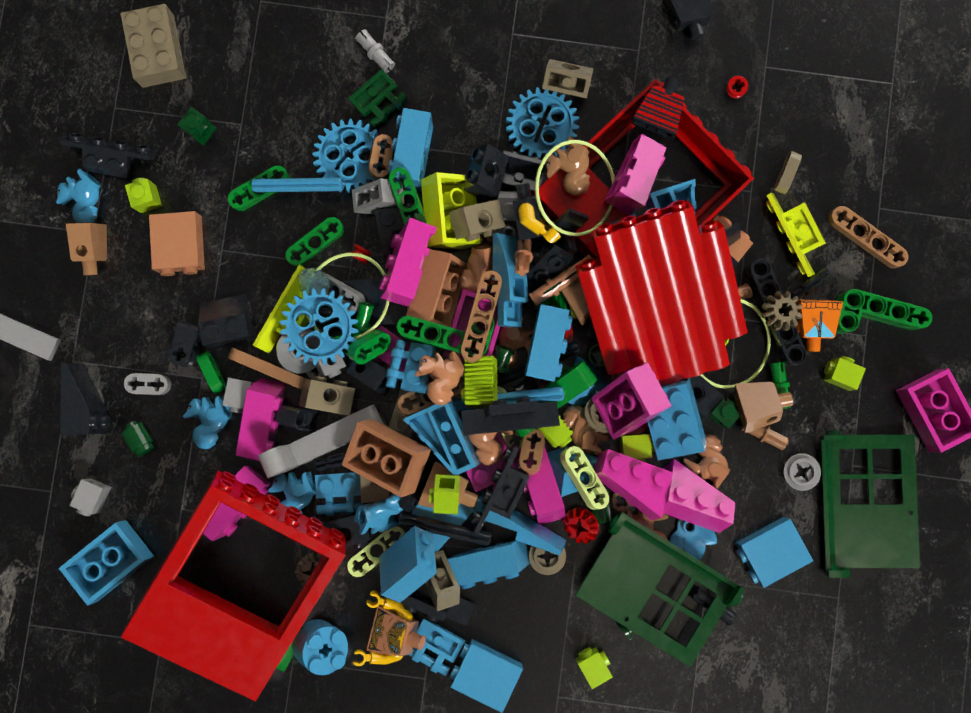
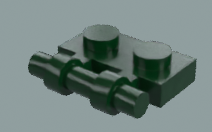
(373, 93)

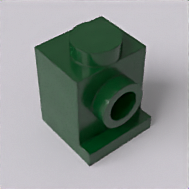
(196, 126)
(724, 414)

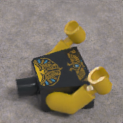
(528, 216)

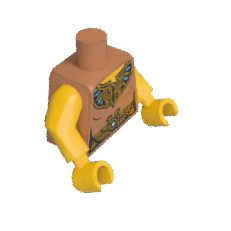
(392, 633)

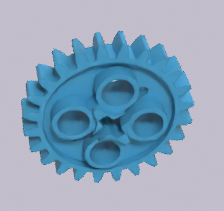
(523, 117)
(335, 142)
(310, 306)

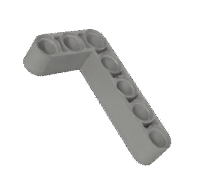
(290, 456)

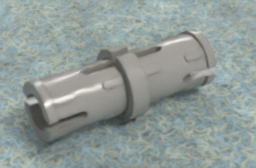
(375, 51)

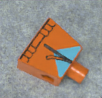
(818, 321)

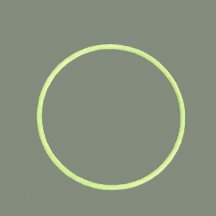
(537, 186)
(383, 273)
(764, 360)

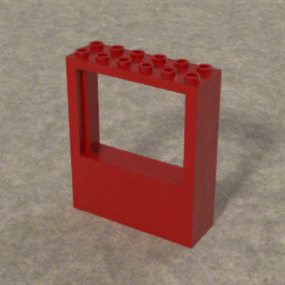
(690, 132)
(212, 633)

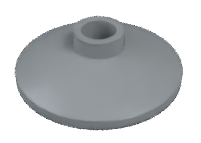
(288, 360)

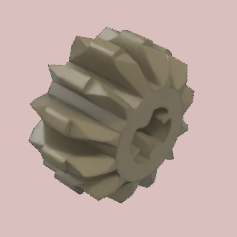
(785, 319)

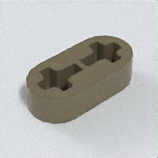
(787, 172)

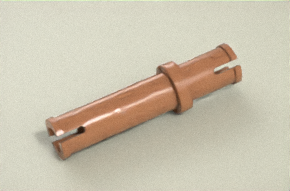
(538, 296)

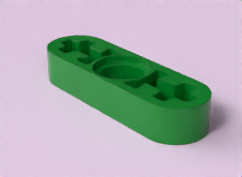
(397, 185)
(247, 202)
(324, 226)

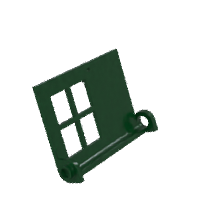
(869, 532)
(628, 575)

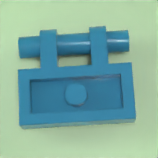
(409, 380)
(338, 485)
(439, 641)

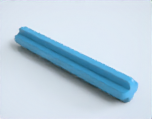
(297, 184)

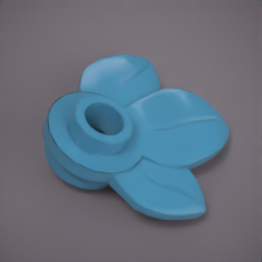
(694, 540)

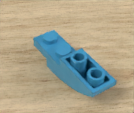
(514, 287)

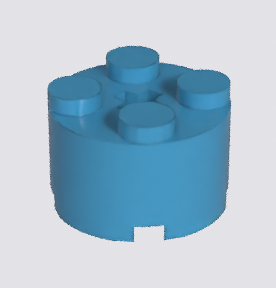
(320, 647)

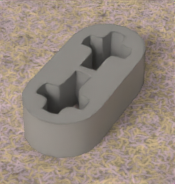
(147, 389)

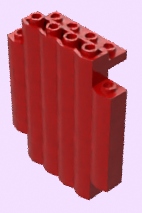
(662, 293)

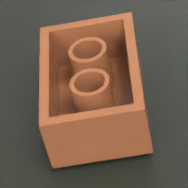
(438, 288)
(386, 457)

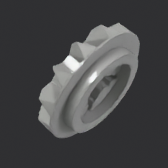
(812, 474)

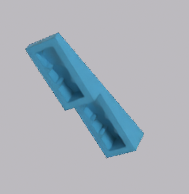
(527, 529)

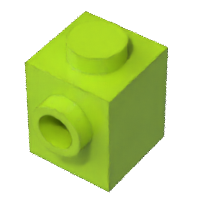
(143, 195)
(844, 373)
(637, 446)
(445, 494)
(594, 666)

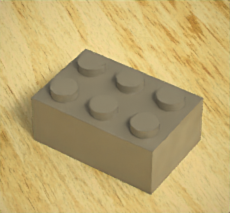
(153, 45)

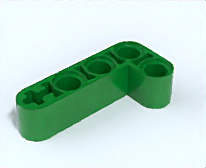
(882, 313)
(443, 334)
(573, 382)

